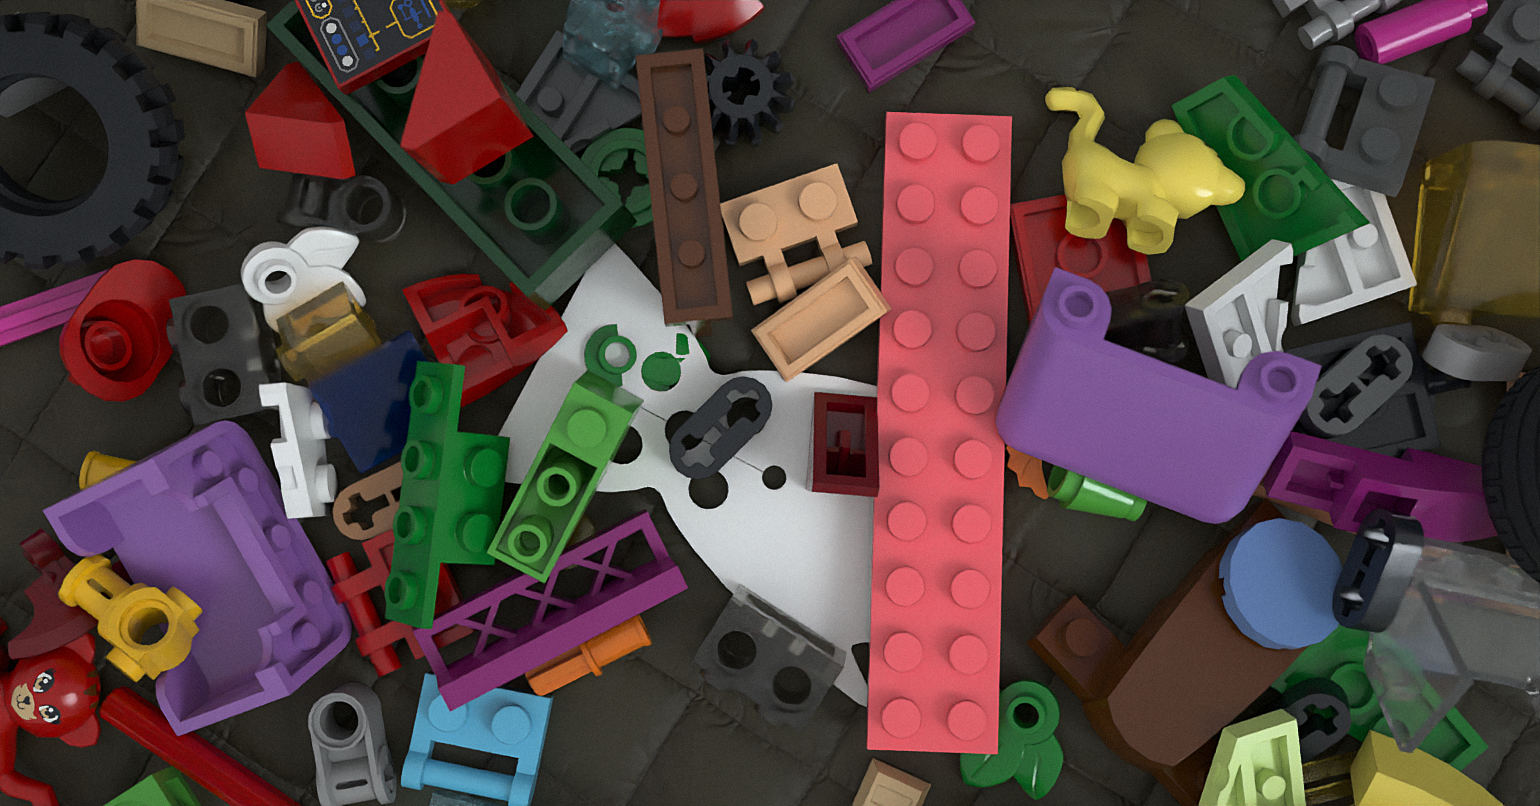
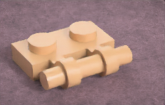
(787, 217)

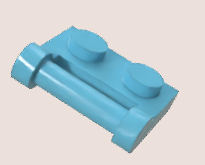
(498, 722)

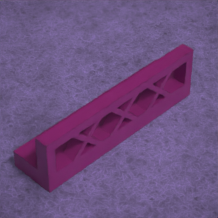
(559, 630)

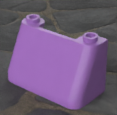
(1140, 418)
(220, 533)

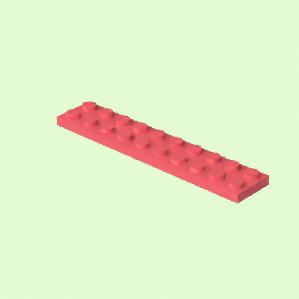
(938, 435)

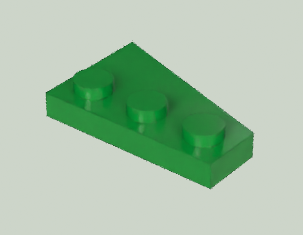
(1284, 188)
(1342, 660)

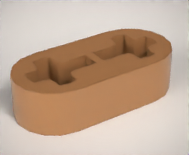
(372, 488)

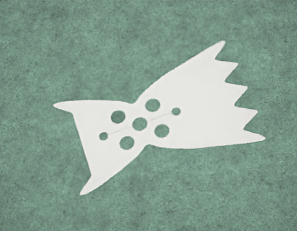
(784, 544)

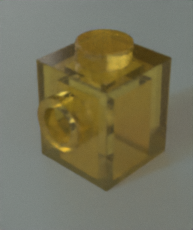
(325, 334)

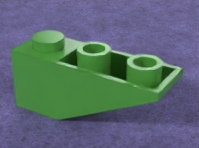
(565, 475)

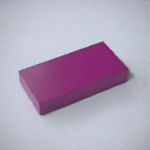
(901, 37)

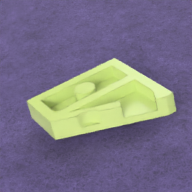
(1257, 764)

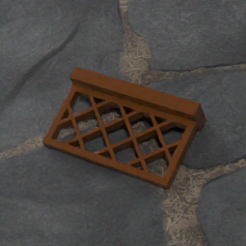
(684, 189)

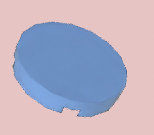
(1281, 584)

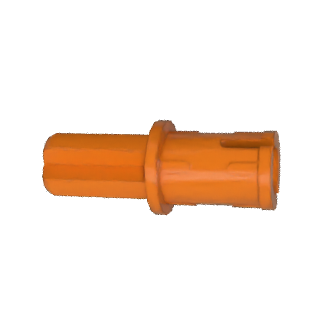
(589, 656)

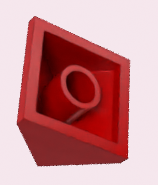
(460, 108)

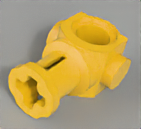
(130, 614)

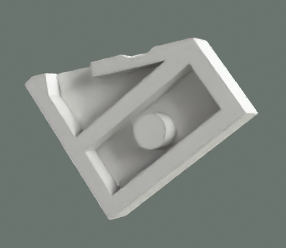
(1353, 266)
(1241, 314)
(300, 453)

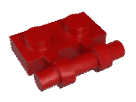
(375, 637)

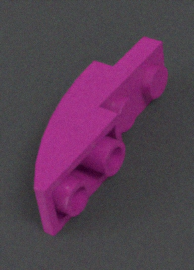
(1354, 481)

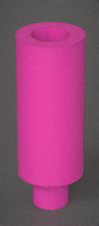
(1415, 28)

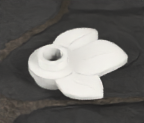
(312, 266)

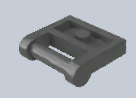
(1382, 125)

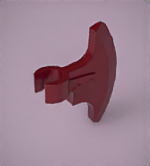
(53, 620)

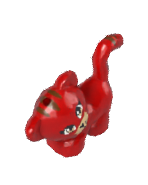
(47, 698)

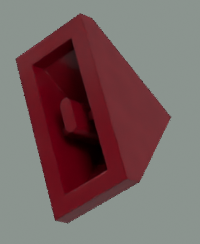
(843, 445)

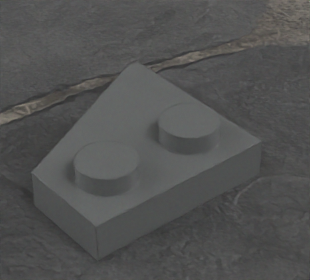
(575, 101)

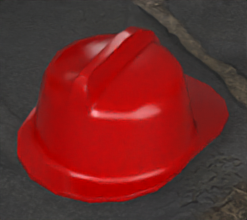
(119, 331)

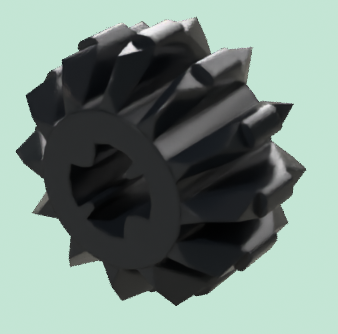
(725, 78)

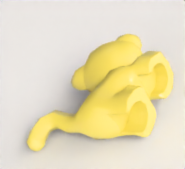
(1167, 182)

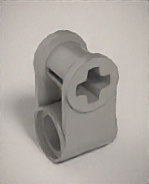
(351, 763)

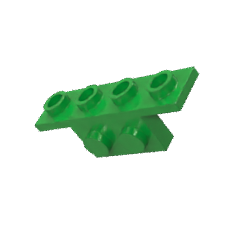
(446, 497)

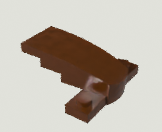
(1175, 678)

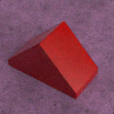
(299, 128)

